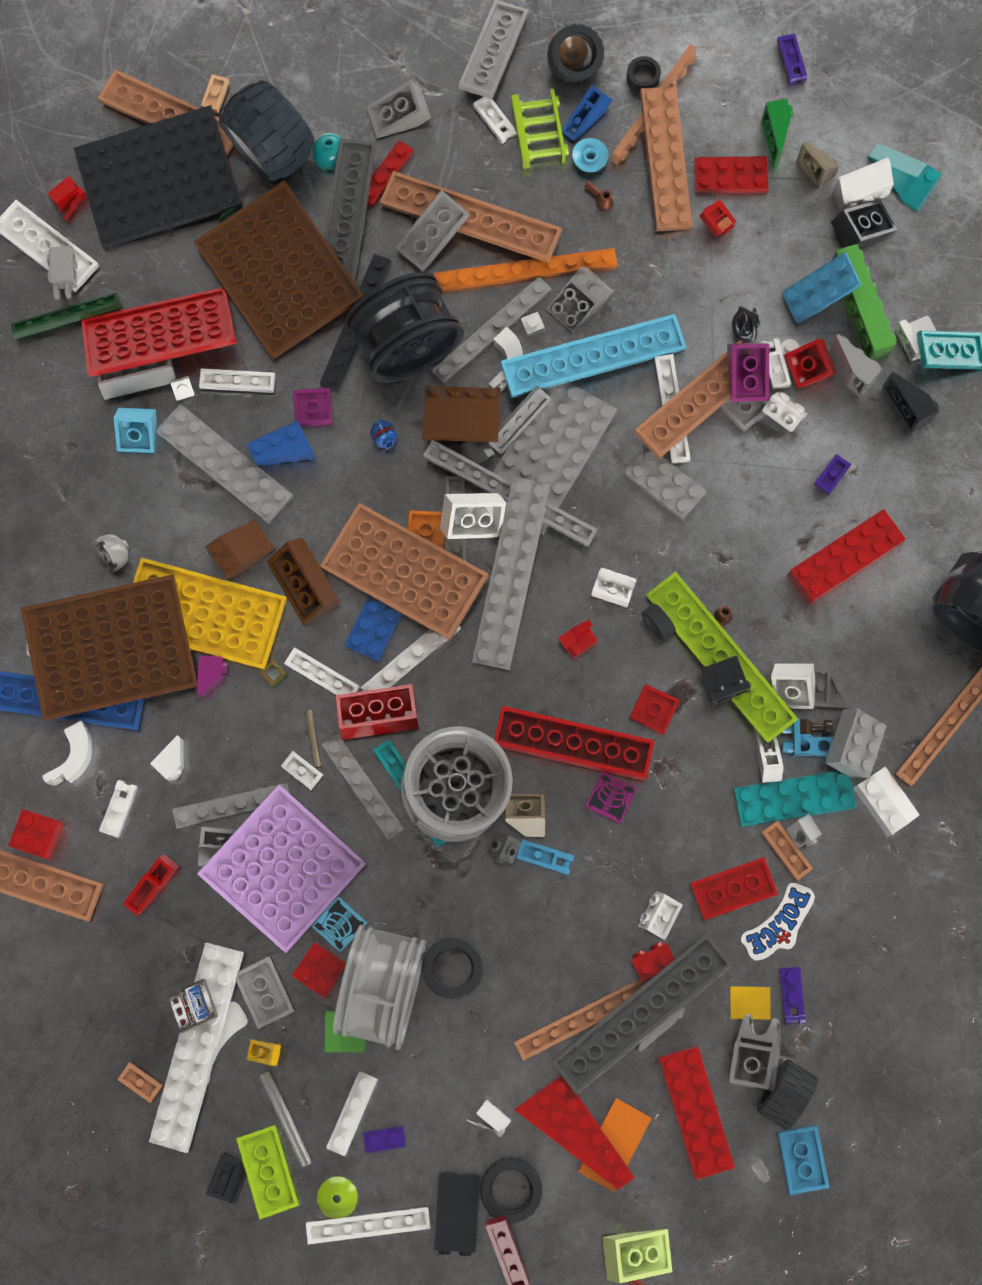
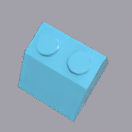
(135, 430)

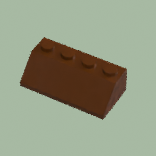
(303, 580)

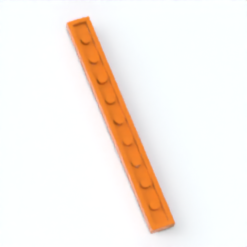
(525, 270)

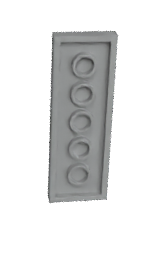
(493, 49)

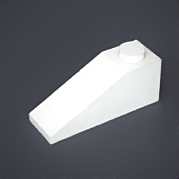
(769, 759)

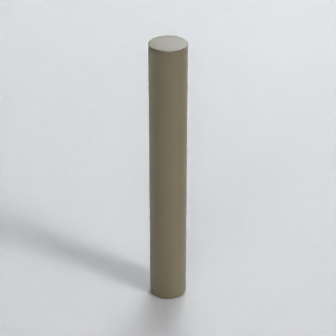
(313, 739)

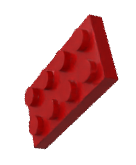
(731, 174)
(733, 888)

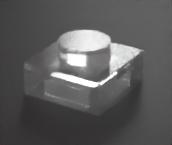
(760, 1171)

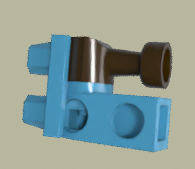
(803, 741)

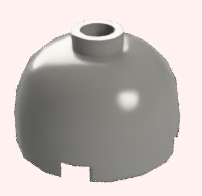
(111, 551)

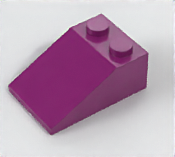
(748, 371)

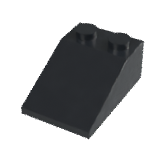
(863, 224)
(911, 402)

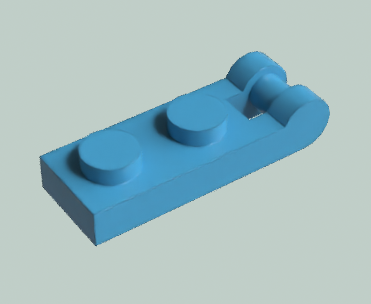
(544, 857)

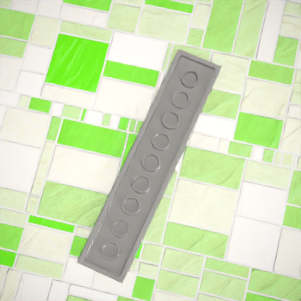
(511, 573)

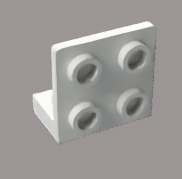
(907, 335)

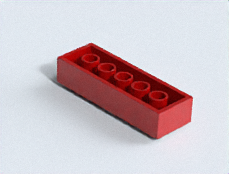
(846, 557)
(696, 1112)

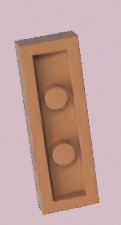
(787, 850)

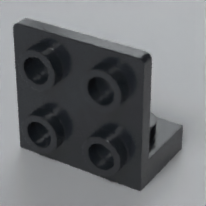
(725, 680)

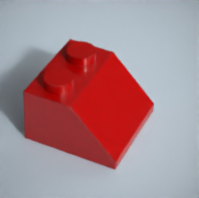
(810, 363)

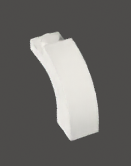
(510, 347)
(79, 757)

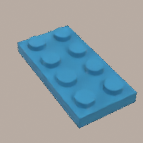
(821, 288)

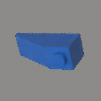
(586, 113)

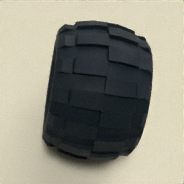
(267, 130)

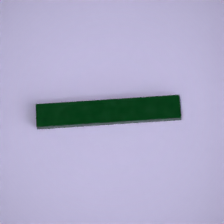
(65, 315)

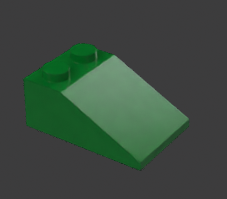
(775, 125)

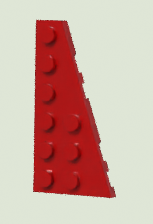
(569, 1123)

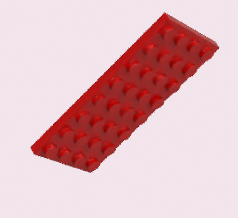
(157, 331)

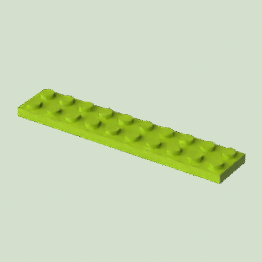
(711, 645)

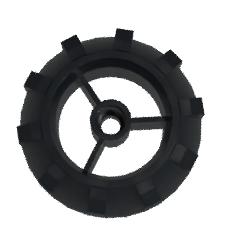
(959, 600)

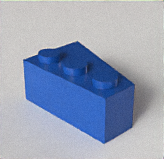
(281, 446)

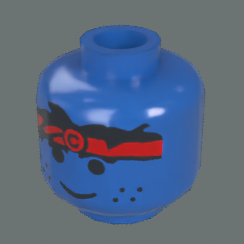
(383, 434)

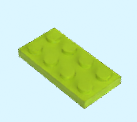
(267, 1172)

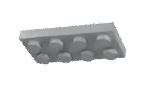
(432, 231)
(665, 483)

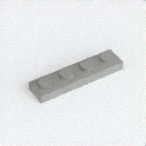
(520, 418)

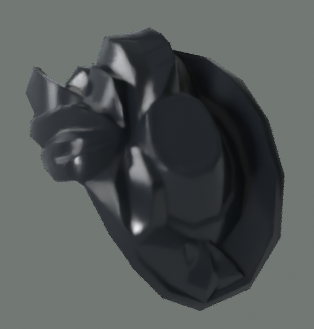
(745, 324)

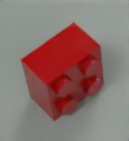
(36, 834)
(319, 970)

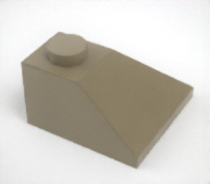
(816, 164)
(527, 814)

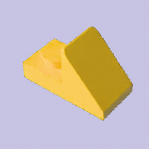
(264, 1052)

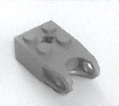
(756, 1048)

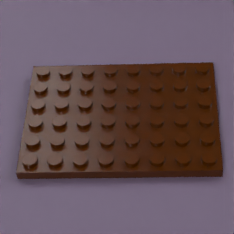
(278, 269)
(108, 647)

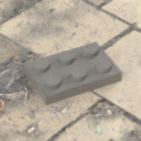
(264, 992)

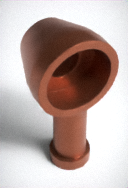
(601, 202)
(721, 619)

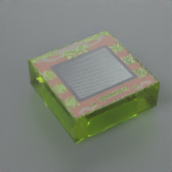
(273, 673)

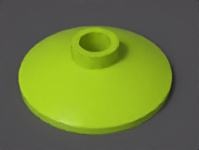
(347, 1193)

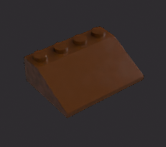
(461, 413)

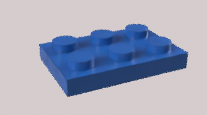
(373, 629)

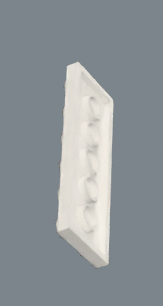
(36, 236)

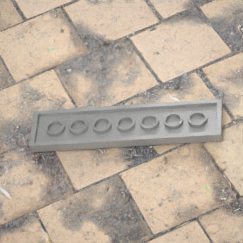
(224, 464)

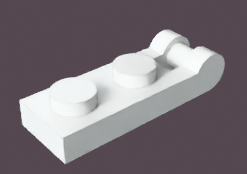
(494, 119)
(778, 371)
(118, 809)

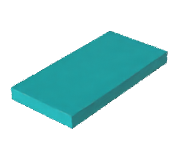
(950, 349)

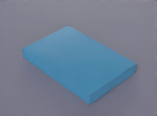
(802, 1160)

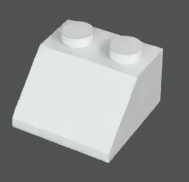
(795, 684)

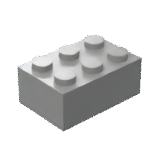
(856, 744)

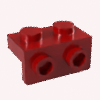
(652, 962)

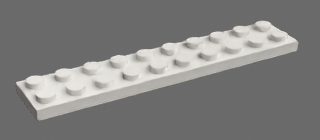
(195, 1054)

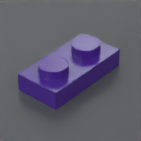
(832, 474)
(384, 1139)

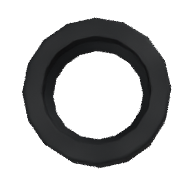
(647, 62)
(658, 622)

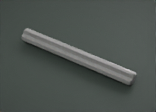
(285, 1119)

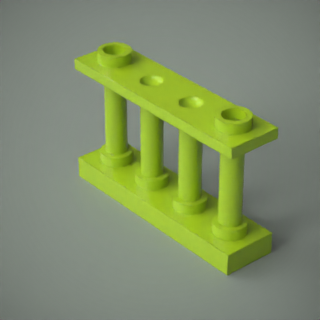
(524, 138)

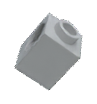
(804, 832)

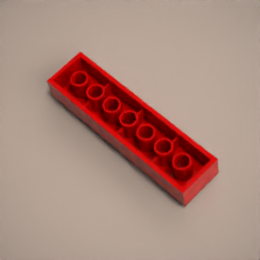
(574, 743)

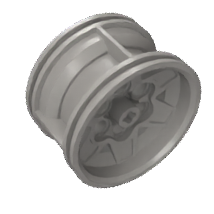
(495, 776)
(379, 986)

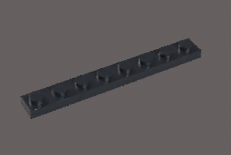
(346, 343)

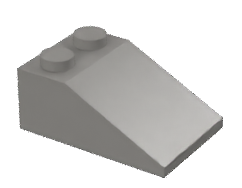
(399, 110)

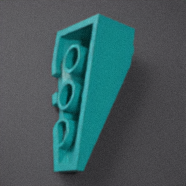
(911, 177)

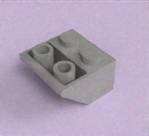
(211, 841)

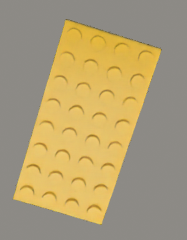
(223, 615)

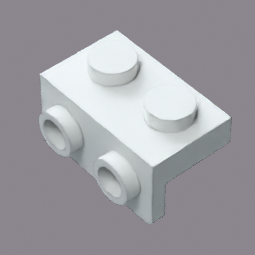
(784, 411)
(613, 587)

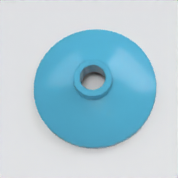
(592, 148)

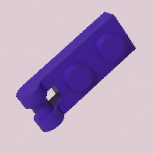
(792, 58)
(792, 995)

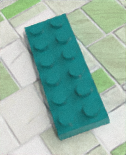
(794, 798)

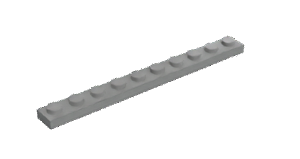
(493, 483)

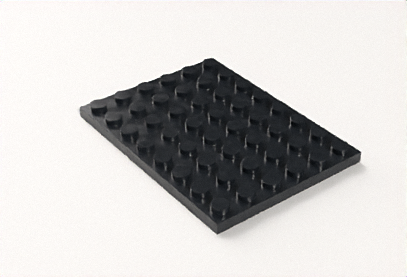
(157, 177)

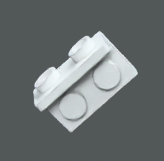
(660, 915)

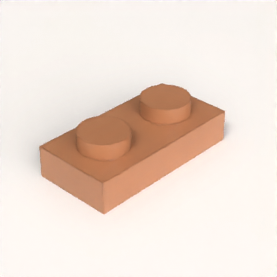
(140, 1082)

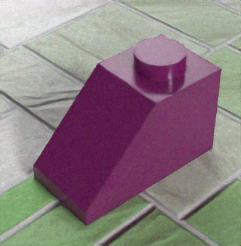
(210, 673)

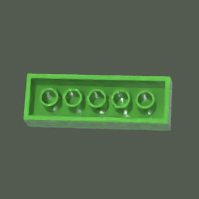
(867, 310)

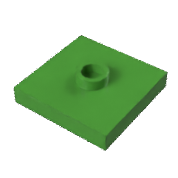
(338, 1043)

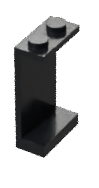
(457, 1213)

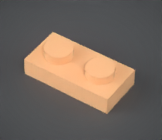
(215, 92)

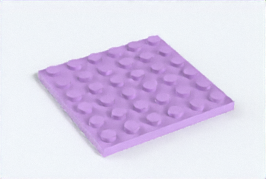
(281, 868)

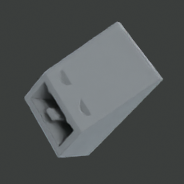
(579, 299)
(854, 366)

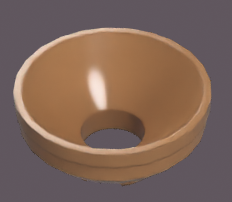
(576, 46)

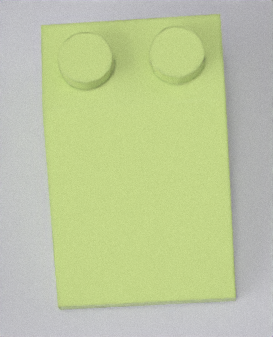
(637, 1255)

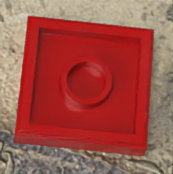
(654, 709)

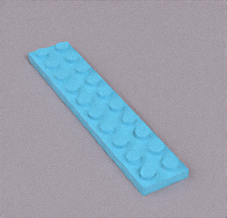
(593, 355)

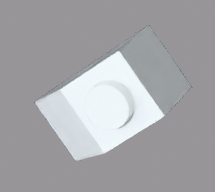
(171, 760)

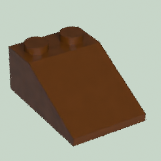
(240, 549)

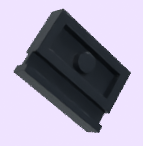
(227, 1179)

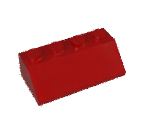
(376, 712)

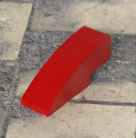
(150, 884)

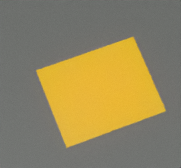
(750, 1001)

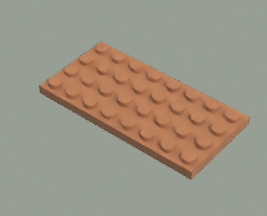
(404, 571)

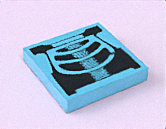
(338, 924)

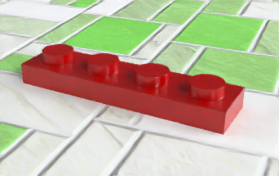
(393, 162)

